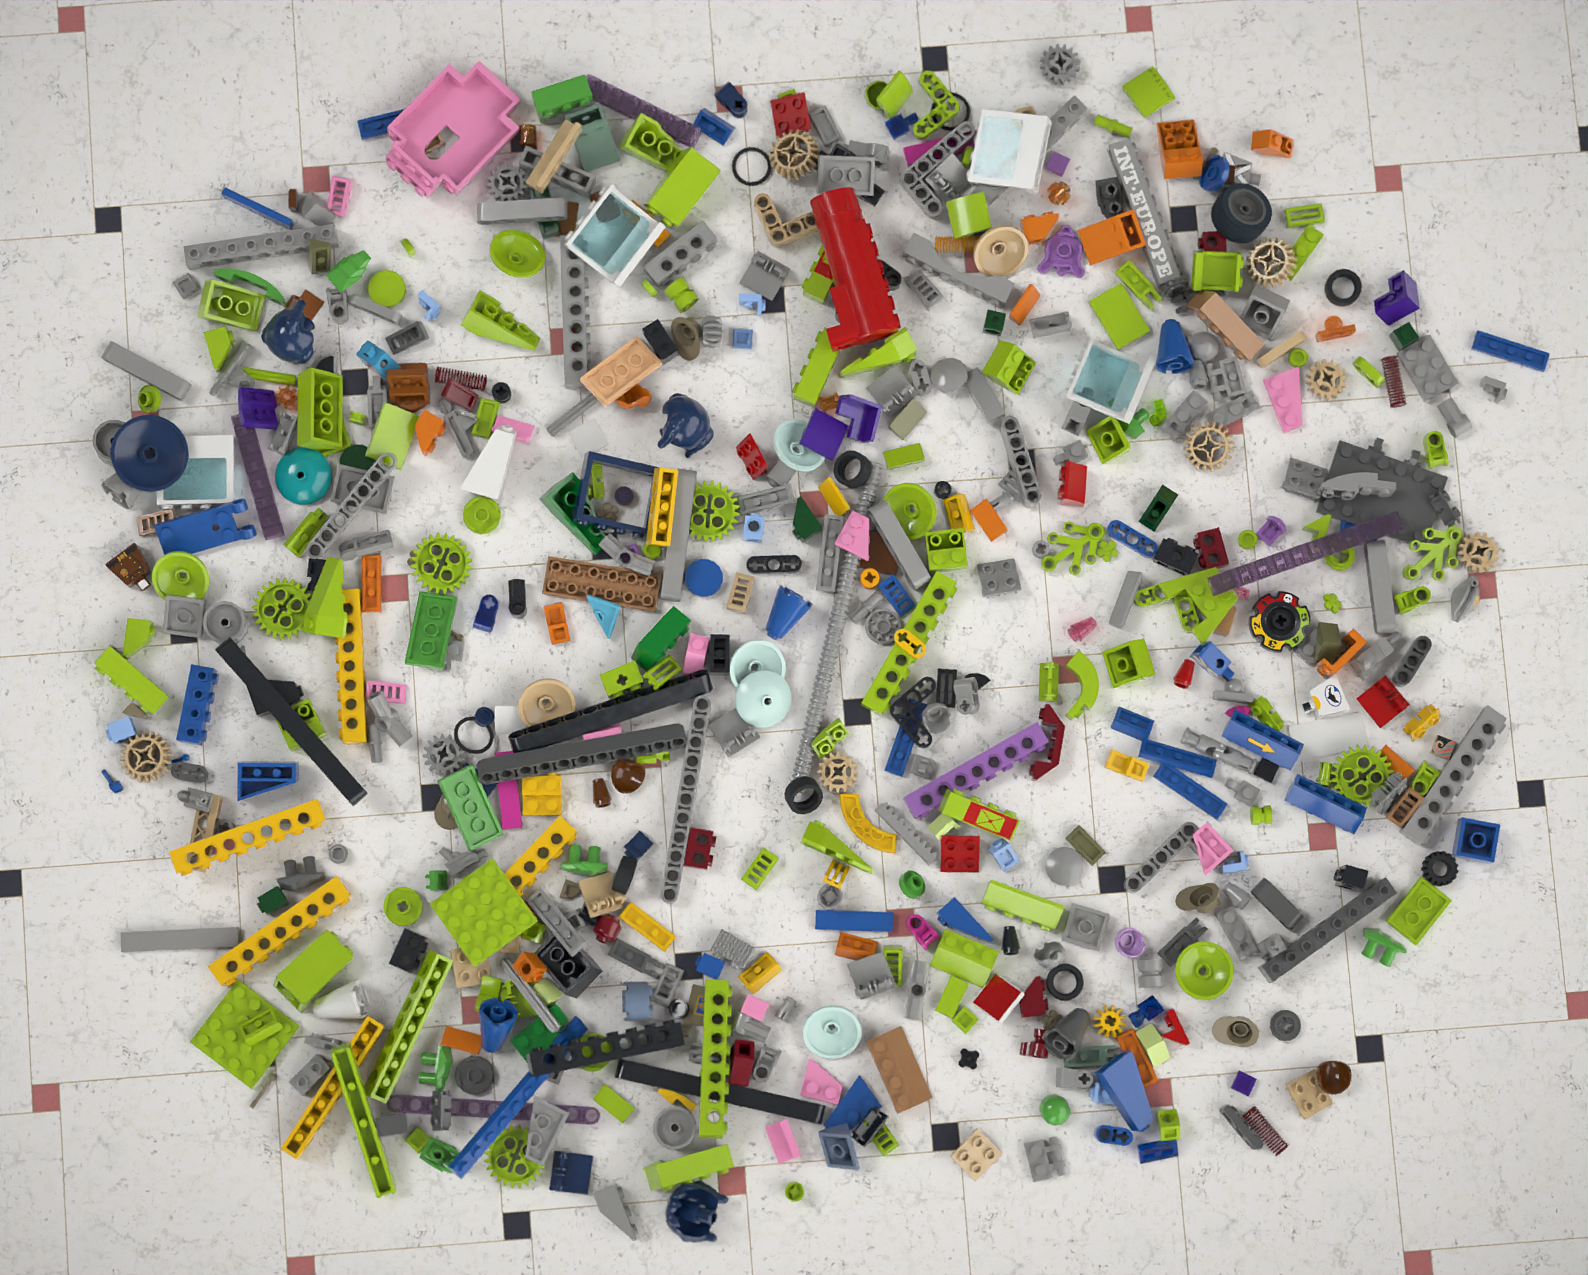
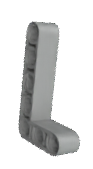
(932, 163)
(1169, 853)

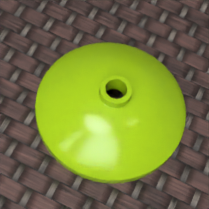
(517, 253)
(900, 500)
(168, 577)
(1217, 966)

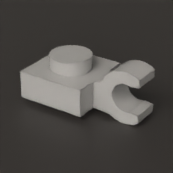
(1073, 452)
(1244, 792)

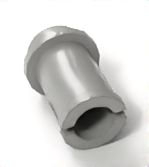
(1003, 500)
(786, 1008)

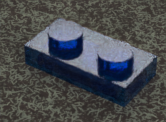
(1157, 1151)

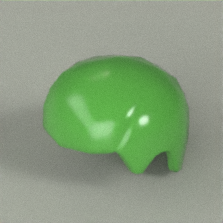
(1054, 1109)

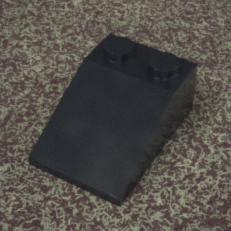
(568, 972)

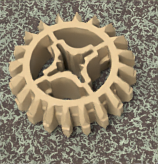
(794, 141)
(1269, 277)
(1192, 448)
(141, 762)

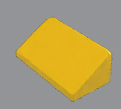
(834, 497)
(959, 512)
(760, 973)

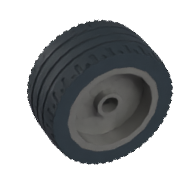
(1241, 213)

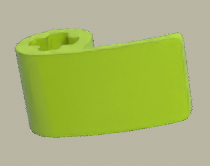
(489, 989)

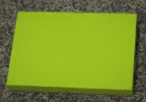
(1119, 316)
(392, 434)
(1418, 910)

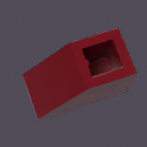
(1033, 1001)
(741, 1062)

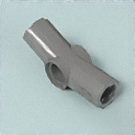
(616, 550)
(388, 718)

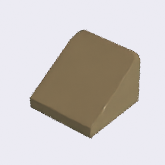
(135, 711)

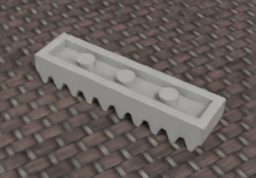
(829, 553)
(902, 831)
(556, 922)

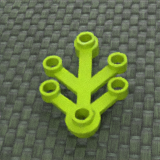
(1075, 546)
(1435, 551)

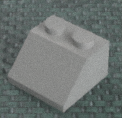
(1264, 311)

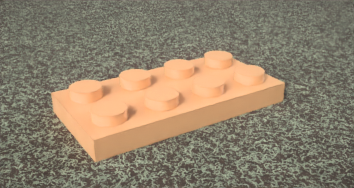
(620, 371)

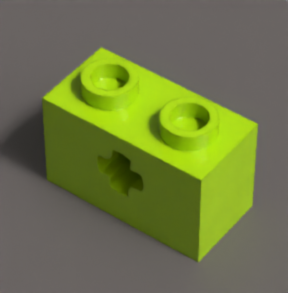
(627, 671)

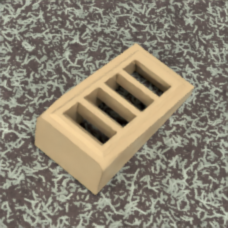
(735, 607)

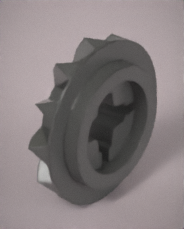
(1174, 287)
(1292, 1031)

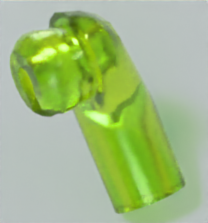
(1160, 414)

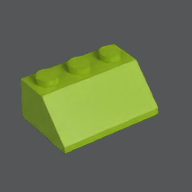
(964, 958)

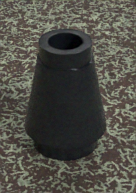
(1010, 941)

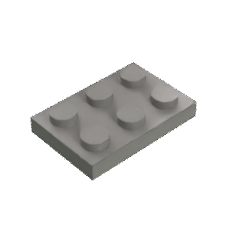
(846, 171)
(1427, 368)
(348, 477)

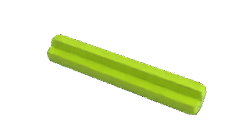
(270, 376)

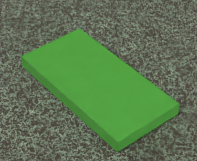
(431, 630)
(470, 807)

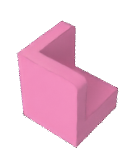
(754, 1007)

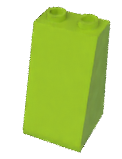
(681, 187)
(313, 970)

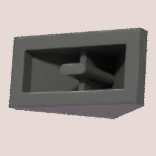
(391, 1125)

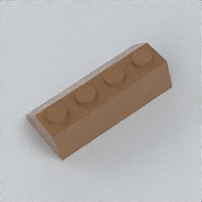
(899, 1070)

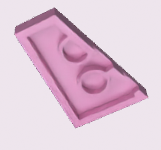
(1286, 398)

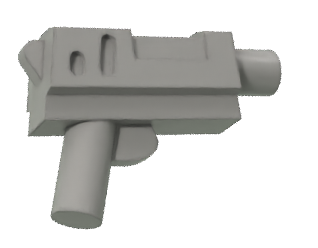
(458, 863)

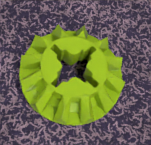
(1345, 562)

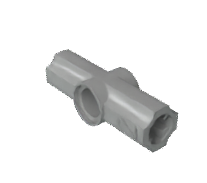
(918, 977)

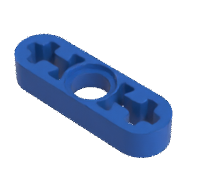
(1147, 541)

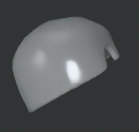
(936, 717)
(1050, 955)

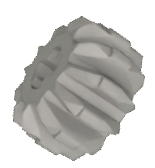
(711, 331)

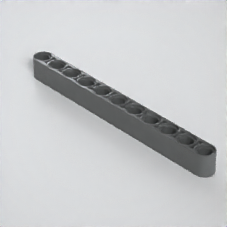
(581, 754)

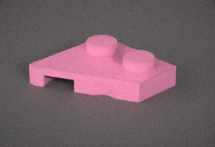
(855, 535)
(1210, 847)

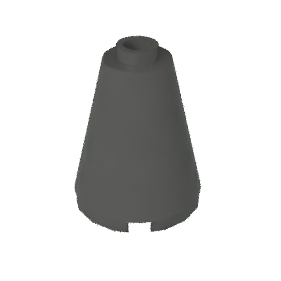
(1067, 1034)

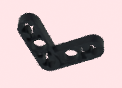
(908, 707)

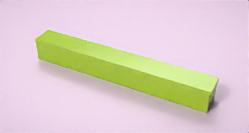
(363, 1120)

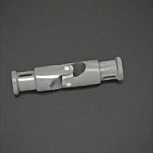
(1222, 752)

